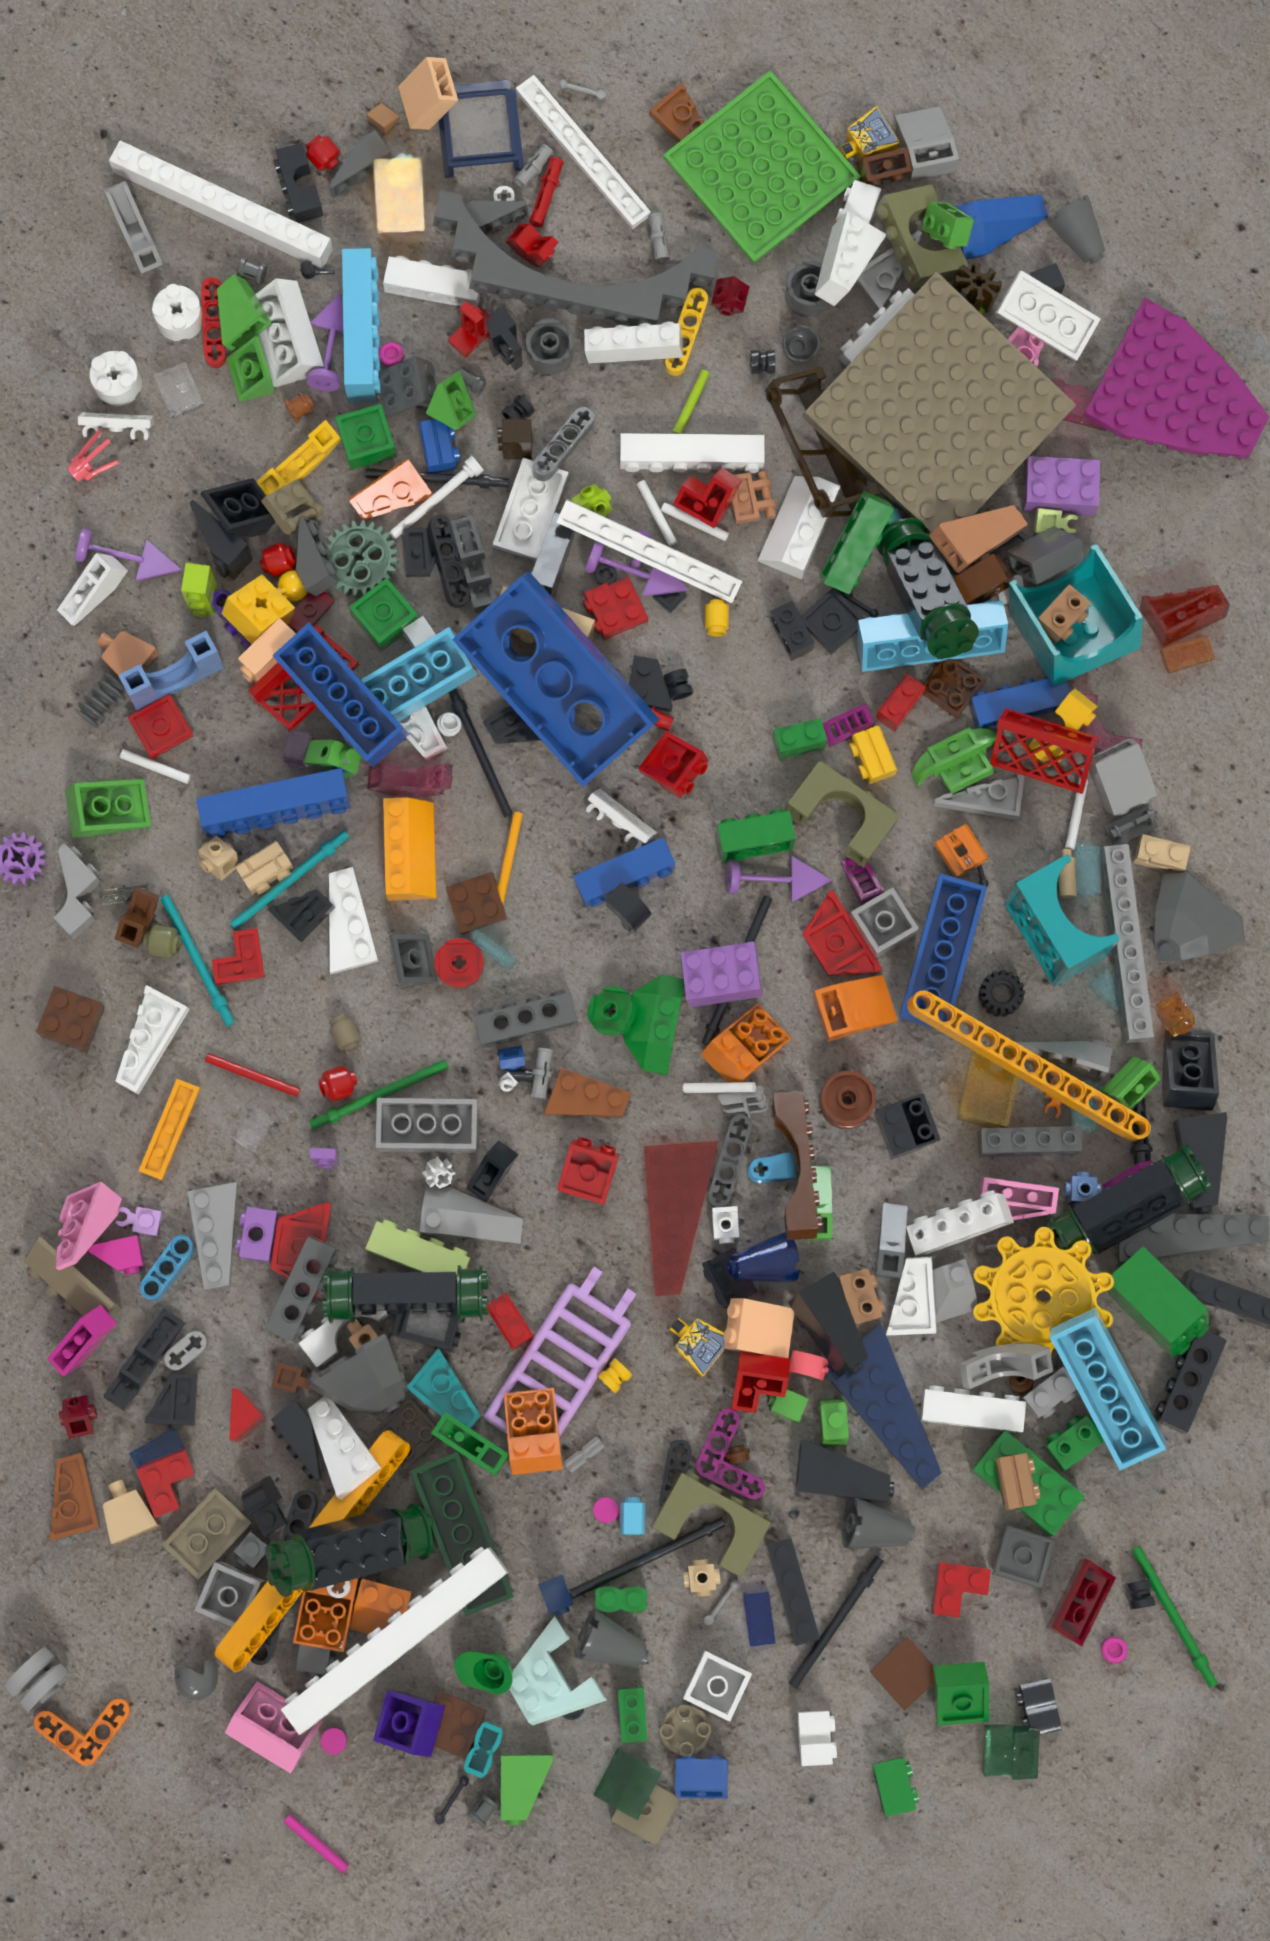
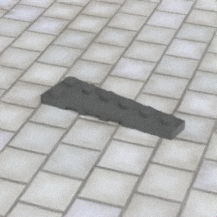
(1195, 1233)

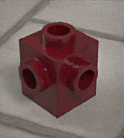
(730, 296)
(78, 1416)

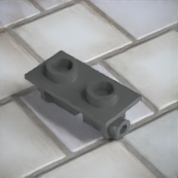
(1131, 826)

